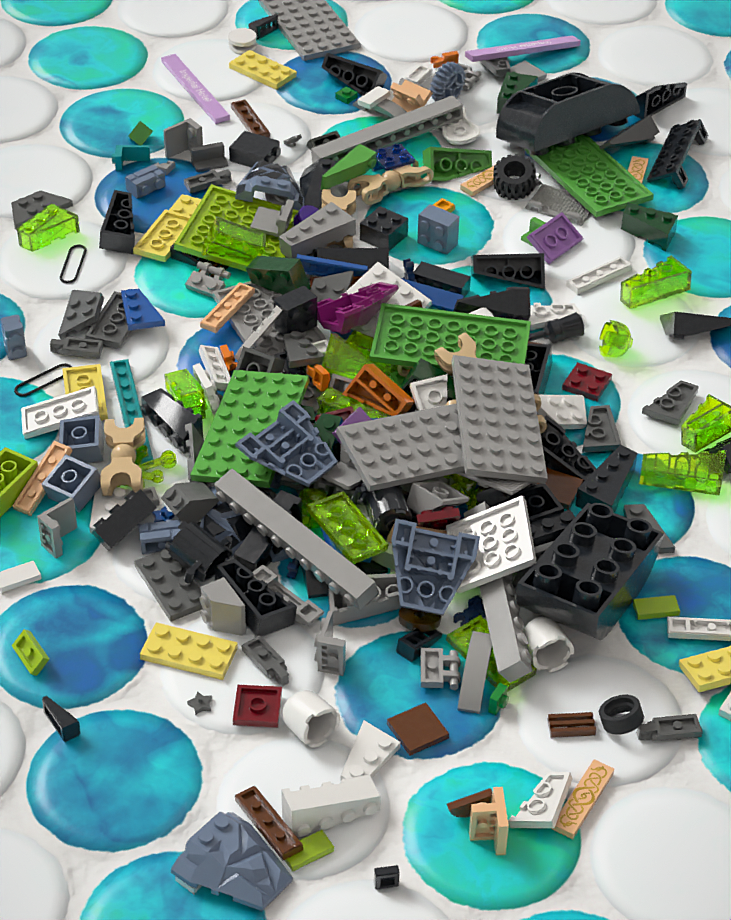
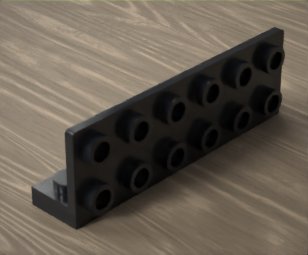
(675, 150)

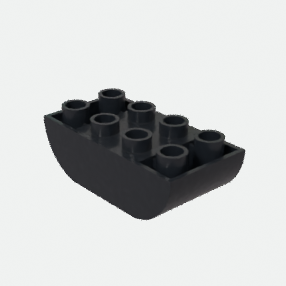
(562, 110)
(591, 571)

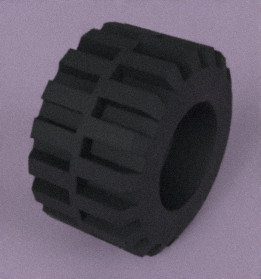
(514, 166)

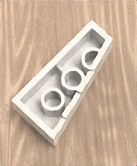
(329, 805)

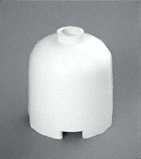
(548, 644)
(310, 717)

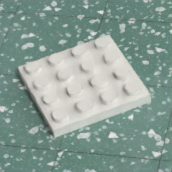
(404, 295)
(503, 543)

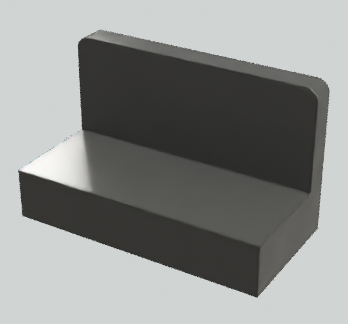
(208, 157)

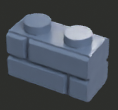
(145, 181)
(13, 337)
(155, 535)

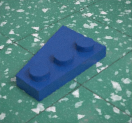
(140, 311)

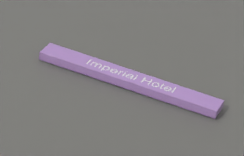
(522, 48)
(195, 88)

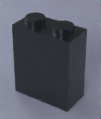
(253, 148)

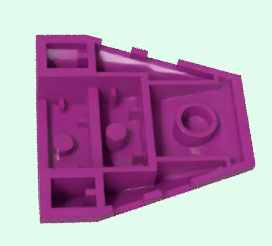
(354, 308)

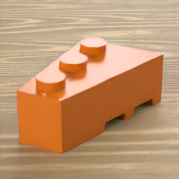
(379, 391)

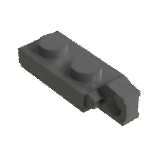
(204, 180)
(77, 347)
(266, 659)
(670, 728)

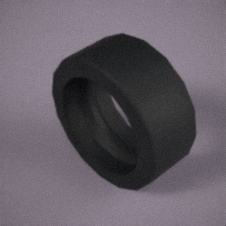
(625, 723)

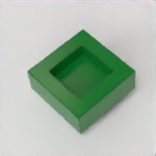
(346, 95)
(498, 699)

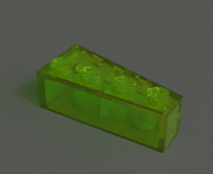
(656, 283)

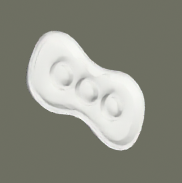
(461, 131)

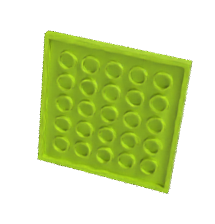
(223, 204)

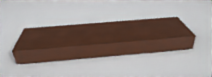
(249, 118)
(268, 822)

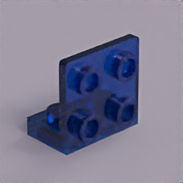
(392, 157)

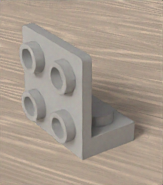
(182, 137)
(273, 221)
(344, 472)
(55, 524)
(330, 651)

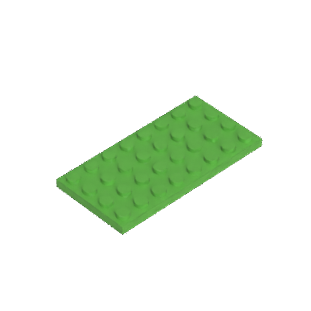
(593, 176)
(415, 333)
(246, 407)

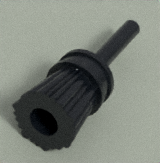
(560, 328)

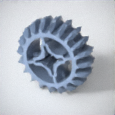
(447, 81)

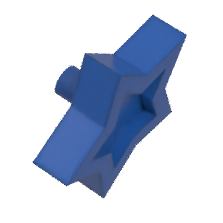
(163, 515)

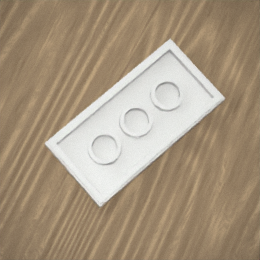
(47, 414)

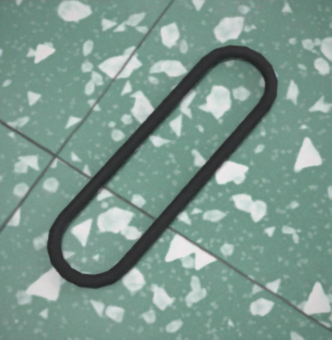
(80, 264)
(37, 376)

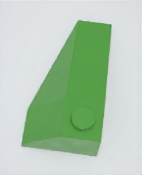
(455, 162)
(351, 166)

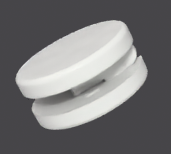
(242, 40)

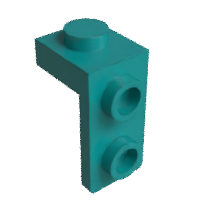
(130, 153)

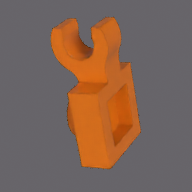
(446, 57)
(228, 357)
(320, 376)

